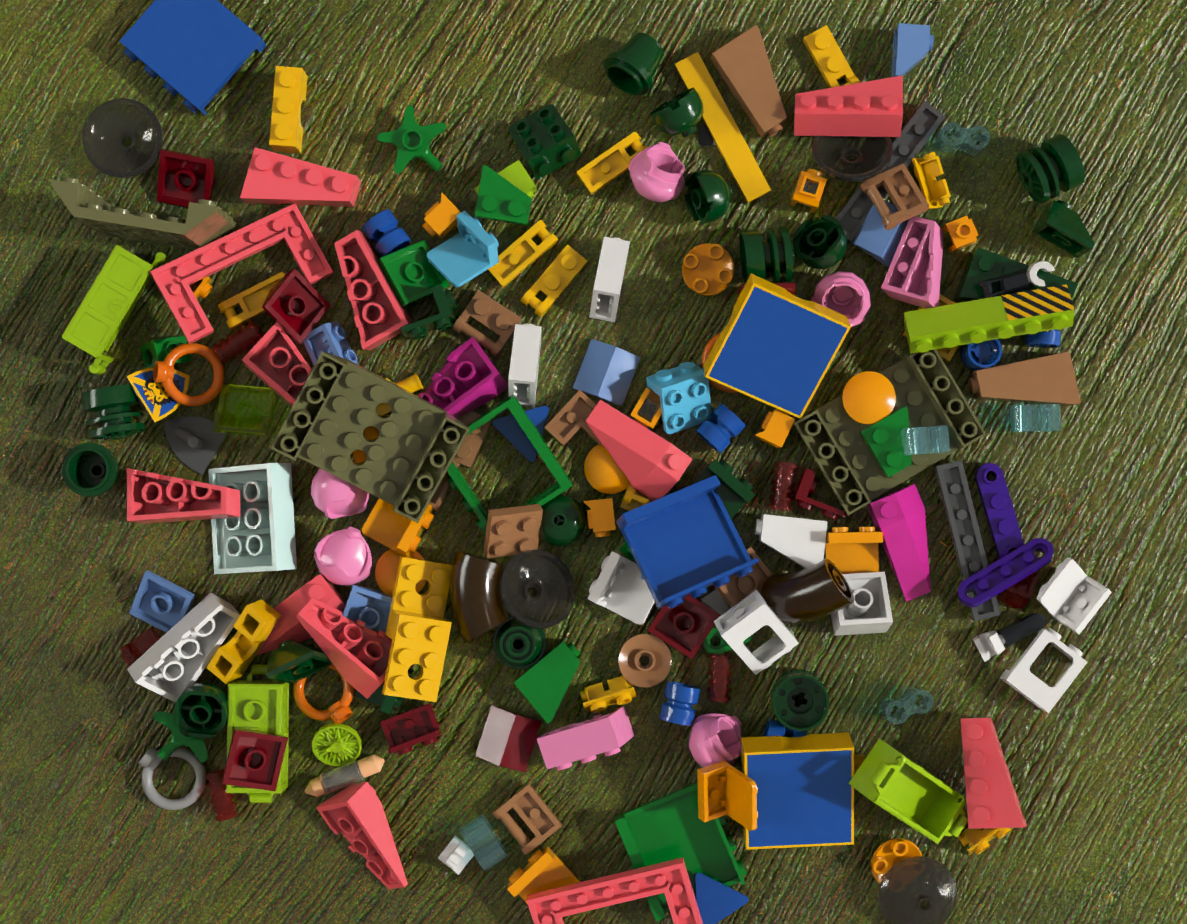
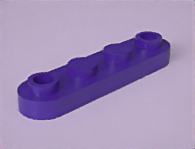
(998, 509)
(1005, 572)

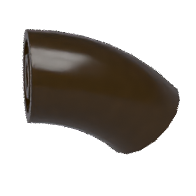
(807, 593)
(476, 594)

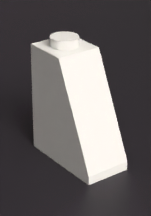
(609, 279)
(525, 364)
(793, 537)

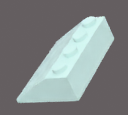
(266, 528)

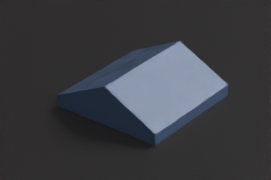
(876, 240)
(606, 372)
(161, 602)
(369, 607)

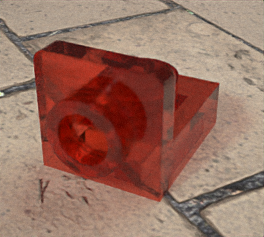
(1020, 593)
(139, 646)

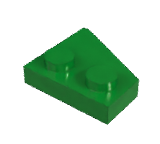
(501, 200)
(887, 443)

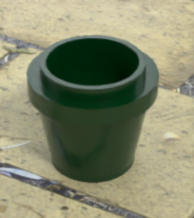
(634, 64)
(80, 465)
(529, 654)

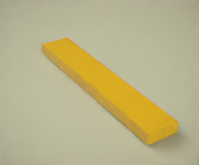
(723, 129)

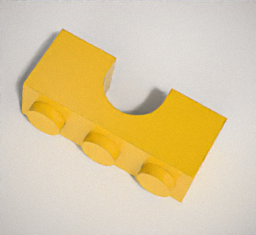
(288, 95)
(253, 629)

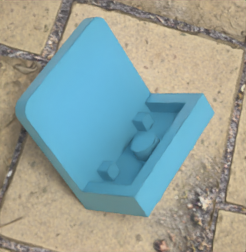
(466, 253)
(683, 396)

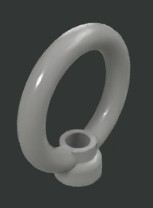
(152, 760)

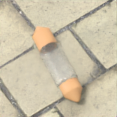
(344, 775)

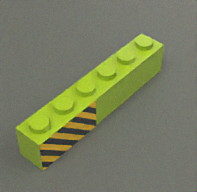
(989, 319)

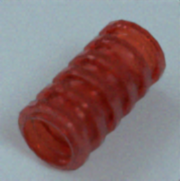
(238, 341)
(783, 486)
(719, 677)
(223, 801)

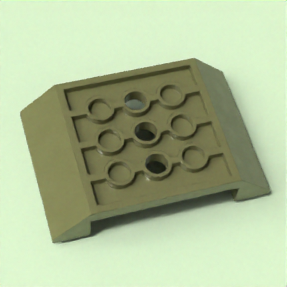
(202, 226)
(843, 455)
(400, 464)

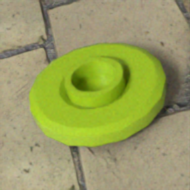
(336, 744)

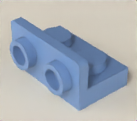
(330, 339)

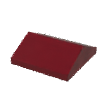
(184, 178)
(295, 305)
(685, 625)
(508, 738)
(254, 759)

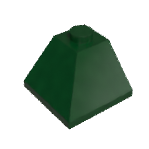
(1064, 229)
(295, 662)

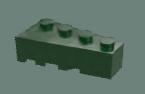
(988, 265)

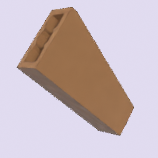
(749, 77)
(1029, 381)

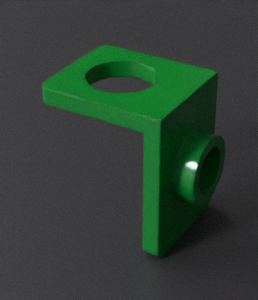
(160, 349)

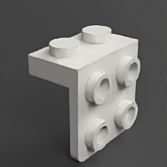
(622, 589)
(1072, 596)

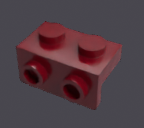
(411, 728)

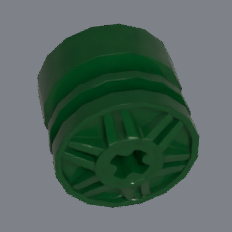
(1050, 168)
(767, 255)
(113, 412)
(806, 713)

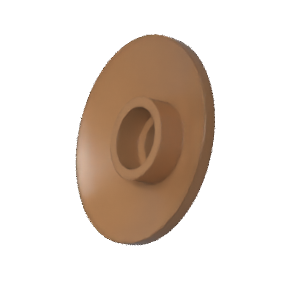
(658, 665)

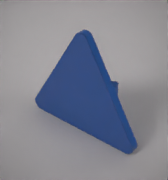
(513, 432)
(716, 899)

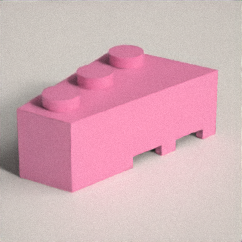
(917, 265)
(586, 739)

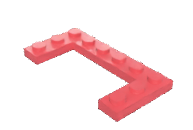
(176, 276)
(665, 877)

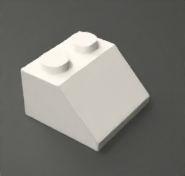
(870, 607)

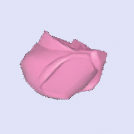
(657, 173)
(844, 294)
(337, 496)
(344, 557)
(715, 739)

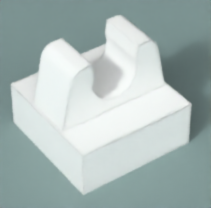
(456, 855)

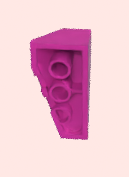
(465, 381)
(904, 538)

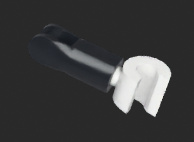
(1016, 280)
(992, 641)

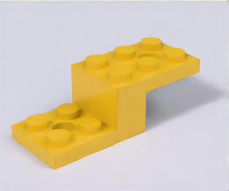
(417, 629)

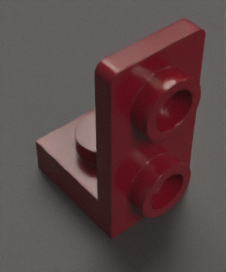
(806, 485)

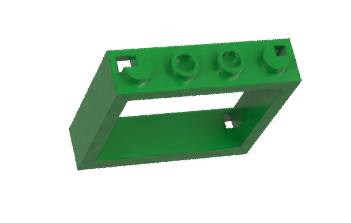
(471, 500)

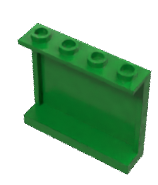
(670, 831)

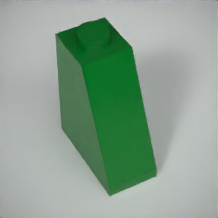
(549, 678)

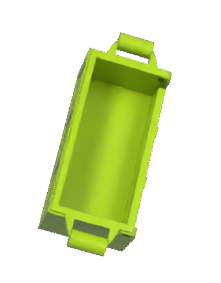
(110, 304)
(261, 707)
(910, 793)

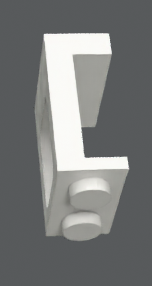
(744, 621)
(1031, 686)

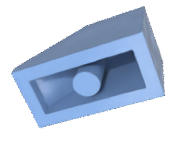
(910, 47)

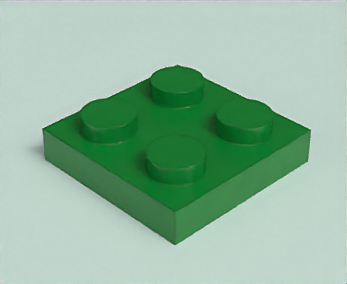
(411, 273)

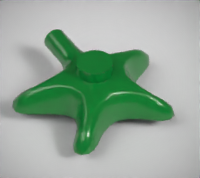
(413, 141)
(179, 738)

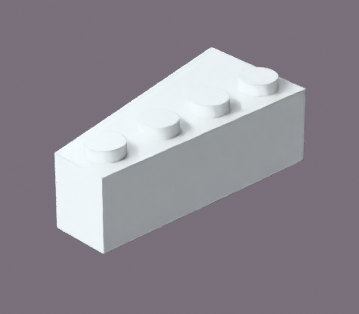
(185, 649)

